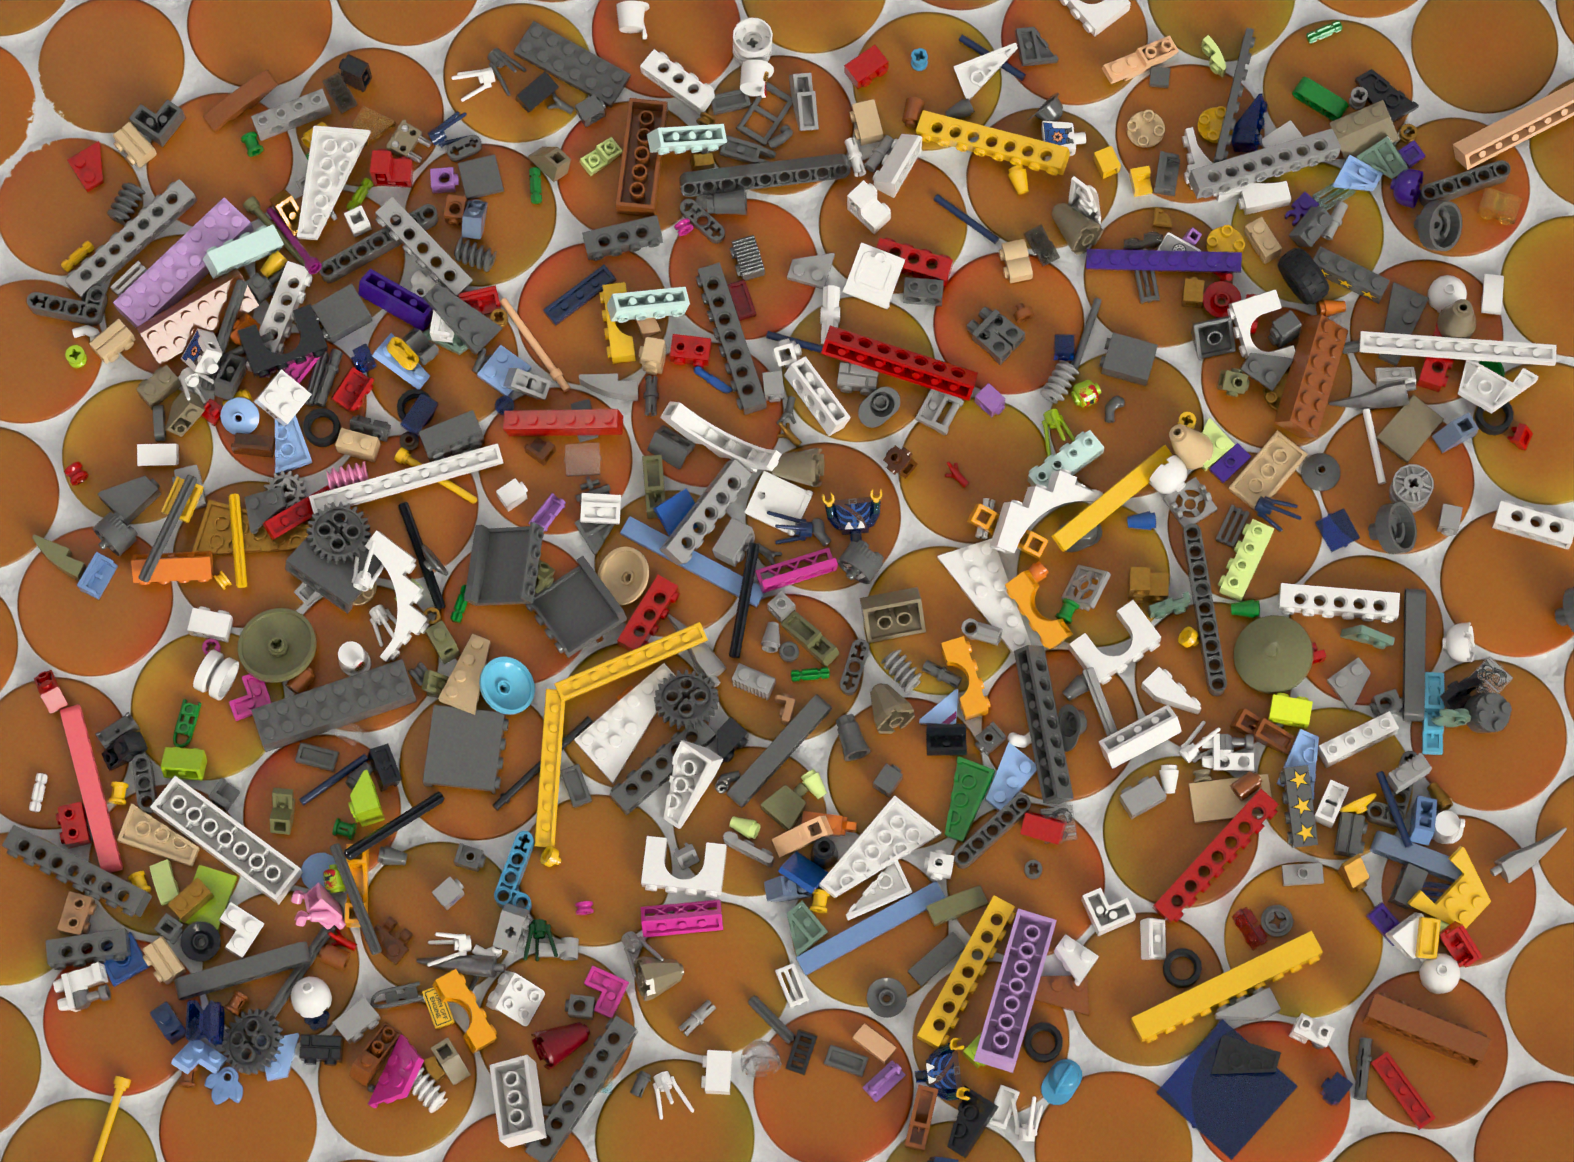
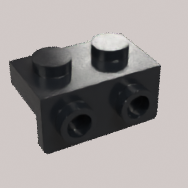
(1459, 693)
(946, 739)

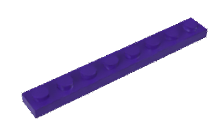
(1164, 260)

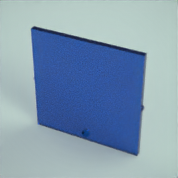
(1224, 1106)

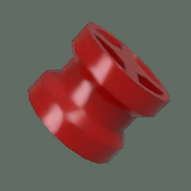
(76, 473)

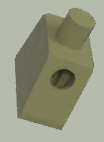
(442, 641)
(786, 806)

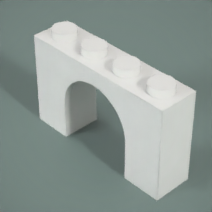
(1097, 16)
(1243, 315)
(1143, 638)
(708, 881)

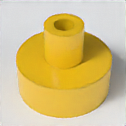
(1188, 637)
(550, 856)

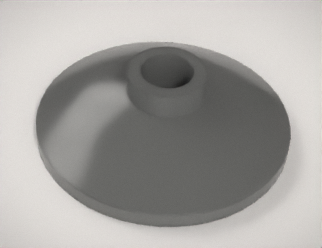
(1317, 480)
(432, 561)
(886, 987)

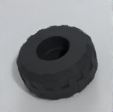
(1303, 276)

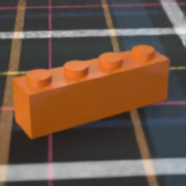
(176, 567)

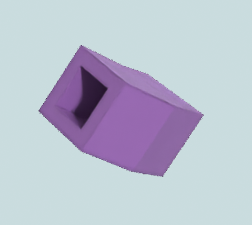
(1192, 236)

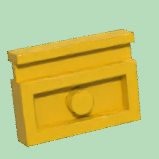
(191, 503)

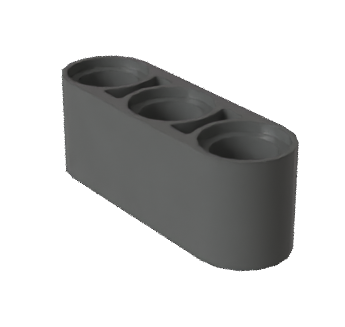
(139, 776)

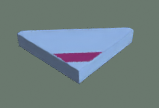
(944, 712)

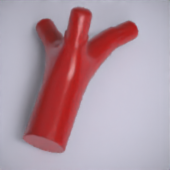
(1224, 276)
(956, 474)
(342, 941)

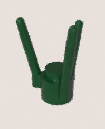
(539, 929)

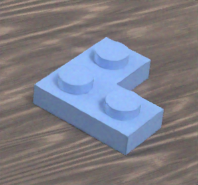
(199, 1053)

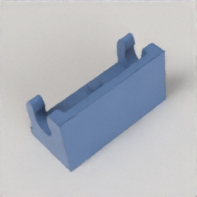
(97, 575)

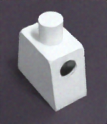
(1405, 936)

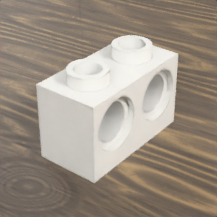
(1331, 803)

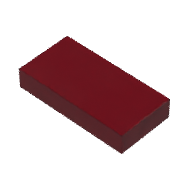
(742, 300)

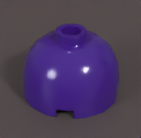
(1407, 187)

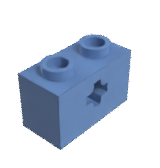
(1423, 820)

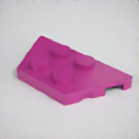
(398, 1074)

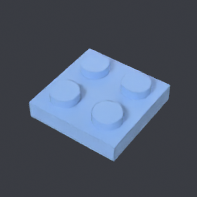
(497, 367)

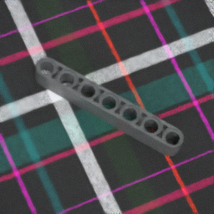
(373, 251)
(1414, 655)
(779, 751)
(242, 970)

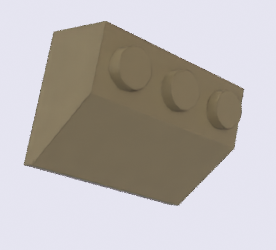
(1364, 129)
(892, 615)

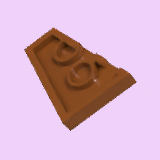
(1064, 993)

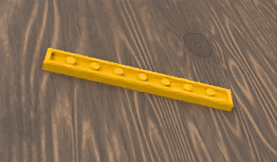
(1110, 500)
(630, 662)
(549, 770)

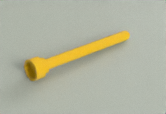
(404, 457)
(120, 1086)

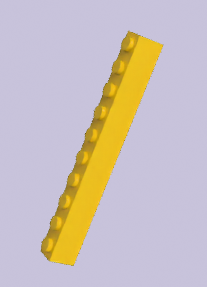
(1226, 987)

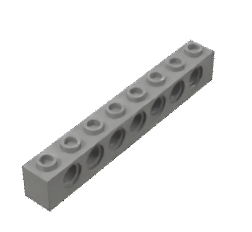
(1271, 156)
(142, 238)

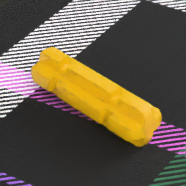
(77, 256)

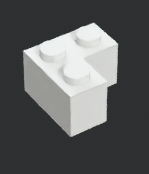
(866, 208)
(1106, 917)
(245, 928)

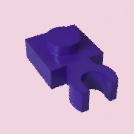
(1411, 153)
(1301, 207)

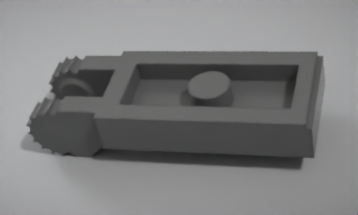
(745, 151)

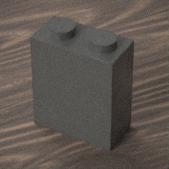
(341, 313)
(1128, 359)

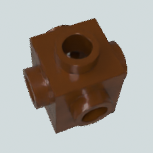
(900, 461)

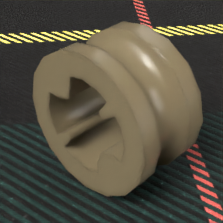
(1202, 775)

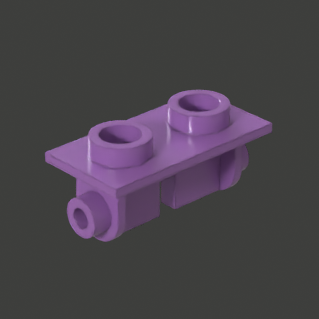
(548, 511)
(884, 1081)

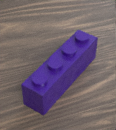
(395, 299)

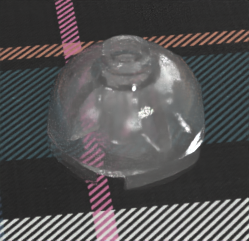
(760, 1058)

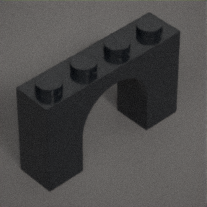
(264, 361)

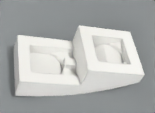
(1492, 294)

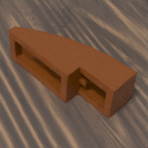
(1263, 731)
(921, 1118)

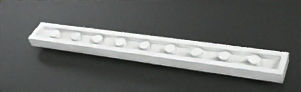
(1457, 348)
(409, 478)

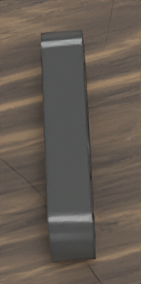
(702, 213)
(853, 651)

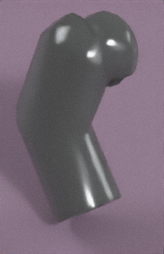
(785, 134)
(1111, 406)
(819, 531)
(725, 780)

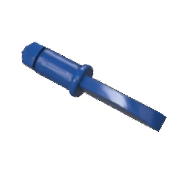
(715, 382)

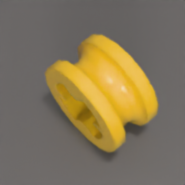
(222, 580)

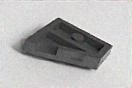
(1032, 48)
(594, 534)

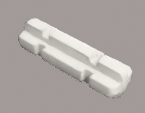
(38, 792)

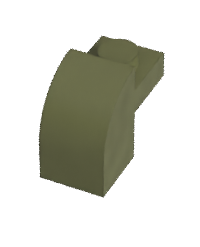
(282, 811)

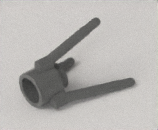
(499, 59)

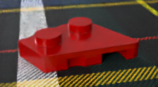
(88, 166)

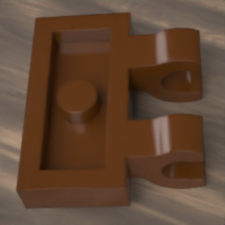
(391, 947)

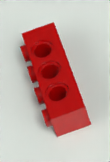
(924, 257)
(1429, 378)
(659, 587)

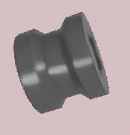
(418, 673)

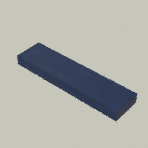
(579, 295)

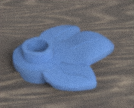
(224, 1089)

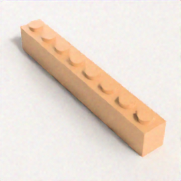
(1515, 128)

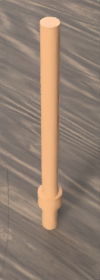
(555, 373)

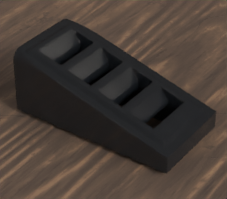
(801, 1033)

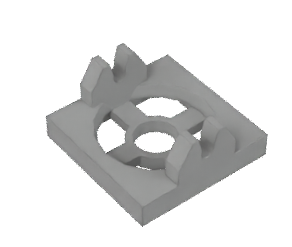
(1193, 484)
(1081, 571)

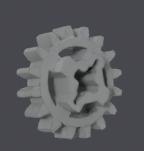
(293, 494)

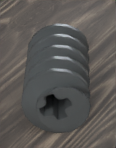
(124, 202)
(474, 256)

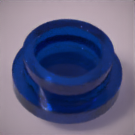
(504, 404)

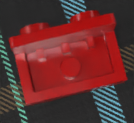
(352, 390)

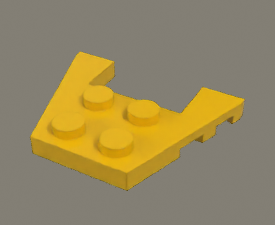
(1462, 900)

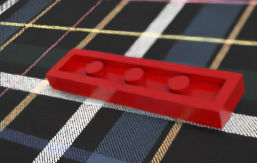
(291, 516)
(1403, 1090)

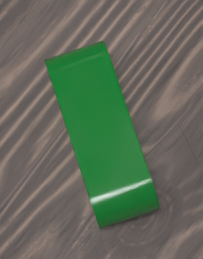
(1320, 99)

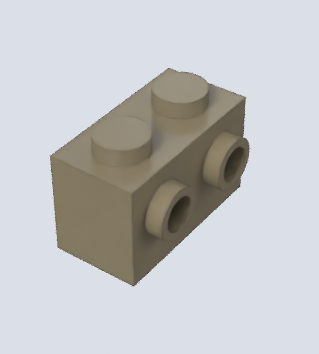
(158, 386)

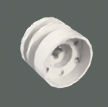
(752, 33)

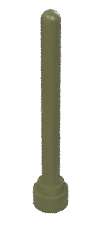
(252, 205)

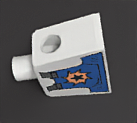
(1062, 134)
(203, 352)

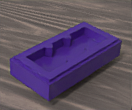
(1230, 463)
(1382, 920)

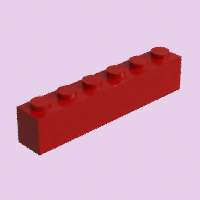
(563, 422)

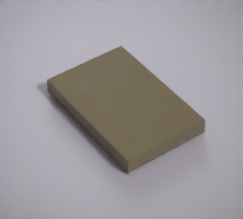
(1410, 429)

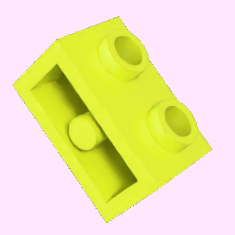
(1290, 711)

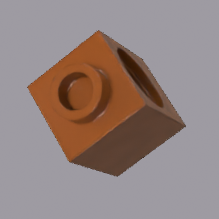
(454, 202)

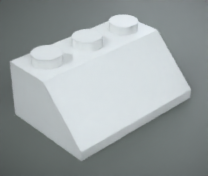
(897, 164)

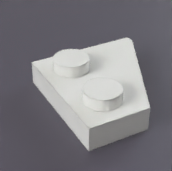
(1075, 958)

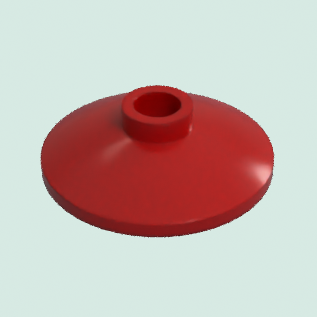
(1220, 291)

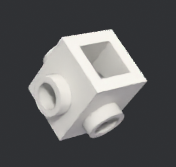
(780, 355)
(939, 872)

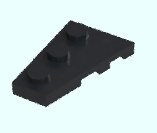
(1380, 89)
(1243, 1057)
(970, 1122)

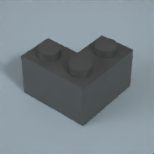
(158, 126)

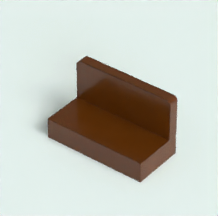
(253, 445)

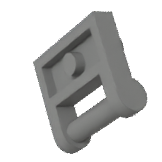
(933, 407)

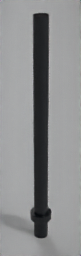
(505, 798)

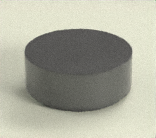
(789, 651)

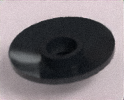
(191, 937)

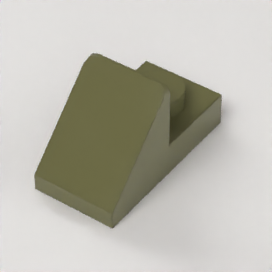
(434, 683)

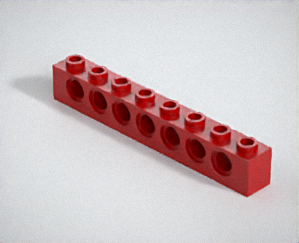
(899, 363)
(1260, 801)

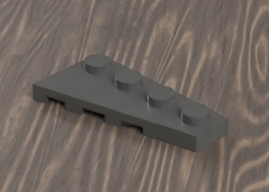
(1402, 315)
(466, 322)

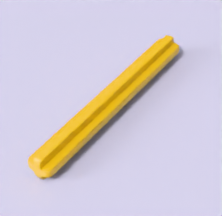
(237, 540)

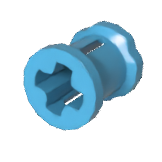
(922, 63)

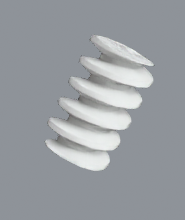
(428, 1092)

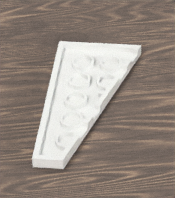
(329, 166)
(983, 581)
(620, 729)
(886, 840)

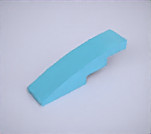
(1431, 733)

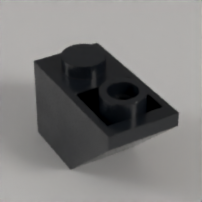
(730, 738)
(124, 750)

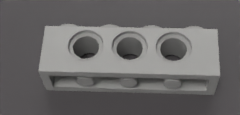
(291, 114)

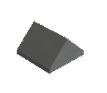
(1213, 337)

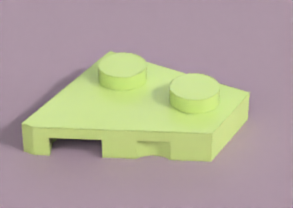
(1220, 441)

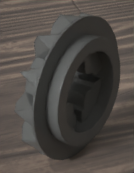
(1281, 913)

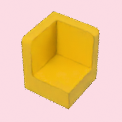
(1107, 162)
(1140, 181)

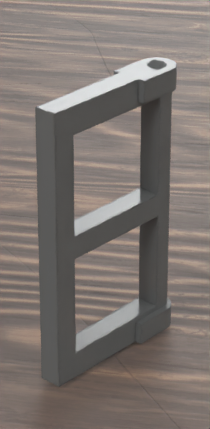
(776, 120)

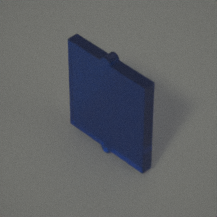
(1337, 530)

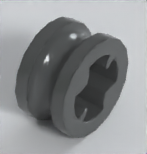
(1027, 869)

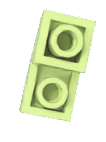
(1217, 61)
(601, 156)
(164, 881)

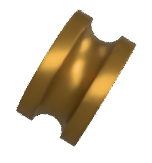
(705, 119)
(1403, 137)
(499, 312)
(434, 611)

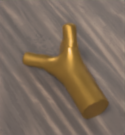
(788, 434)

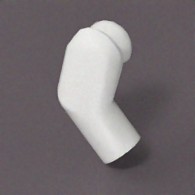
(86, 330)
(1019, 740)
(492, 951)

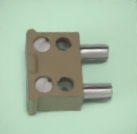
(404, 141)

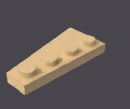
(463, 684)
(150, 835)

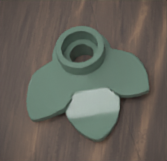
(1452, 718)

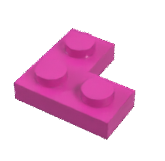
(256, 697)
(611, 989)

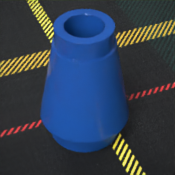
(1142, 521)

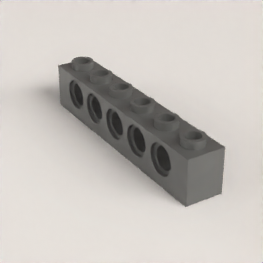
(628, 802)

